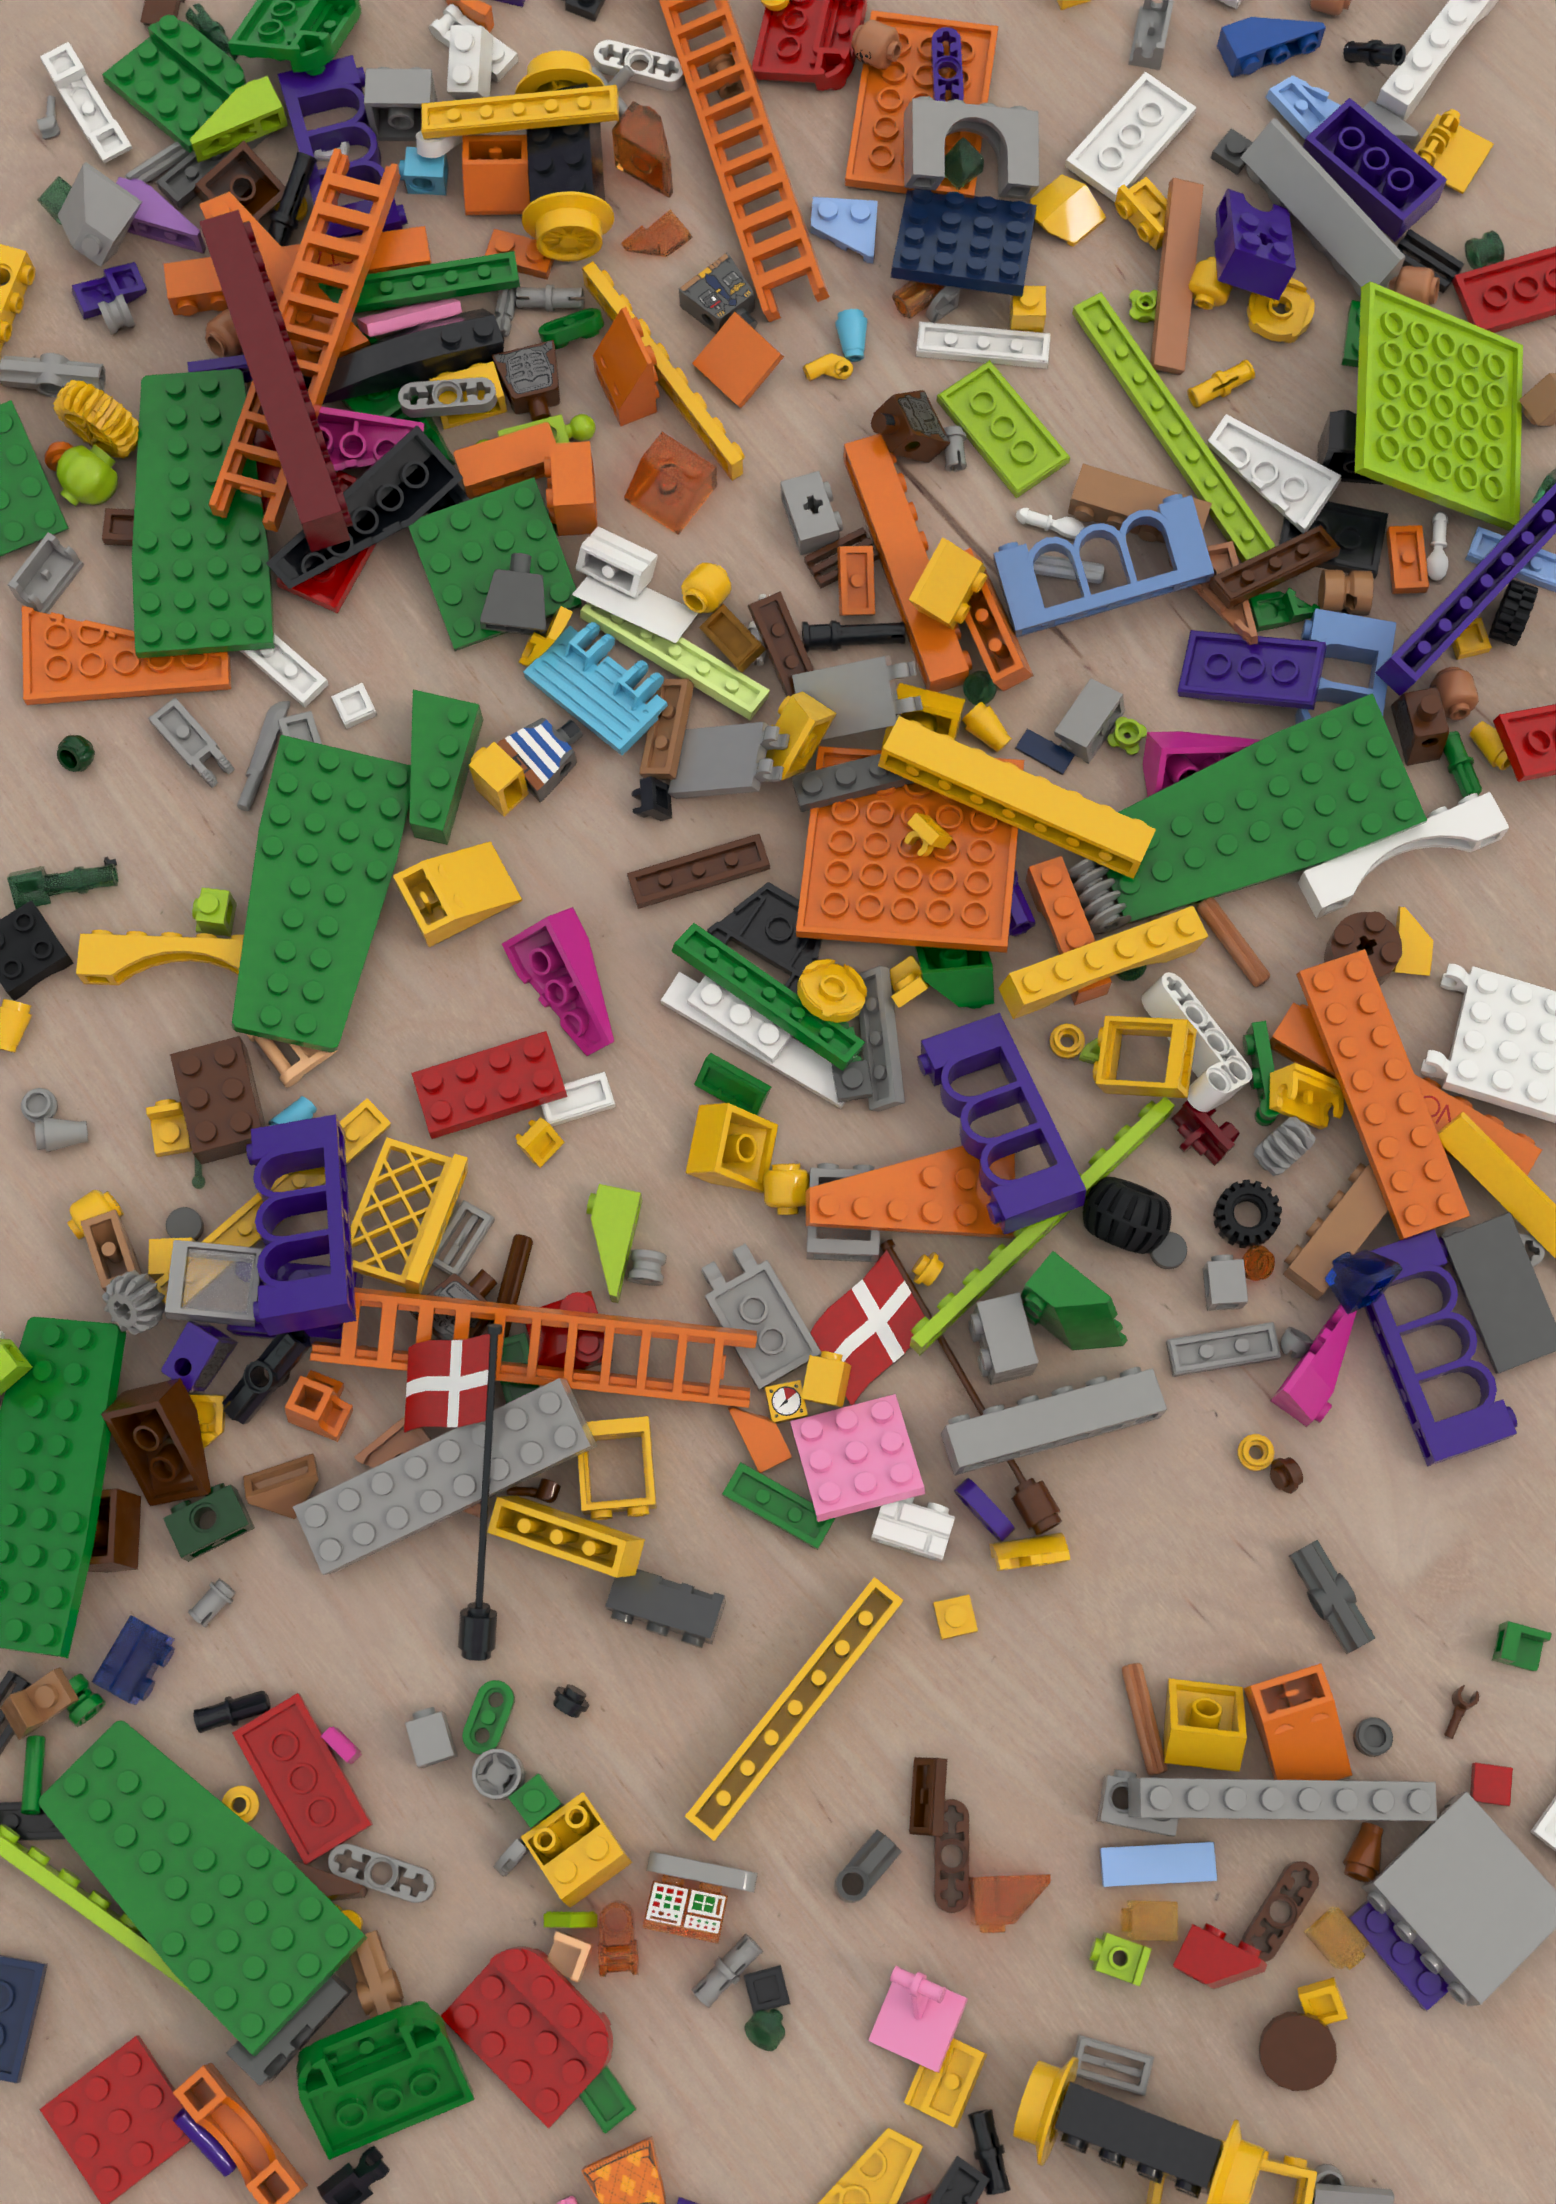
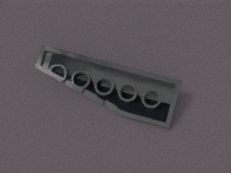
(416, 355)
(379, 503)

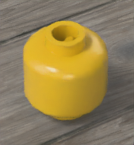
(1205, 286)
(706, 588)
(786, 1188)
(89, 1206)

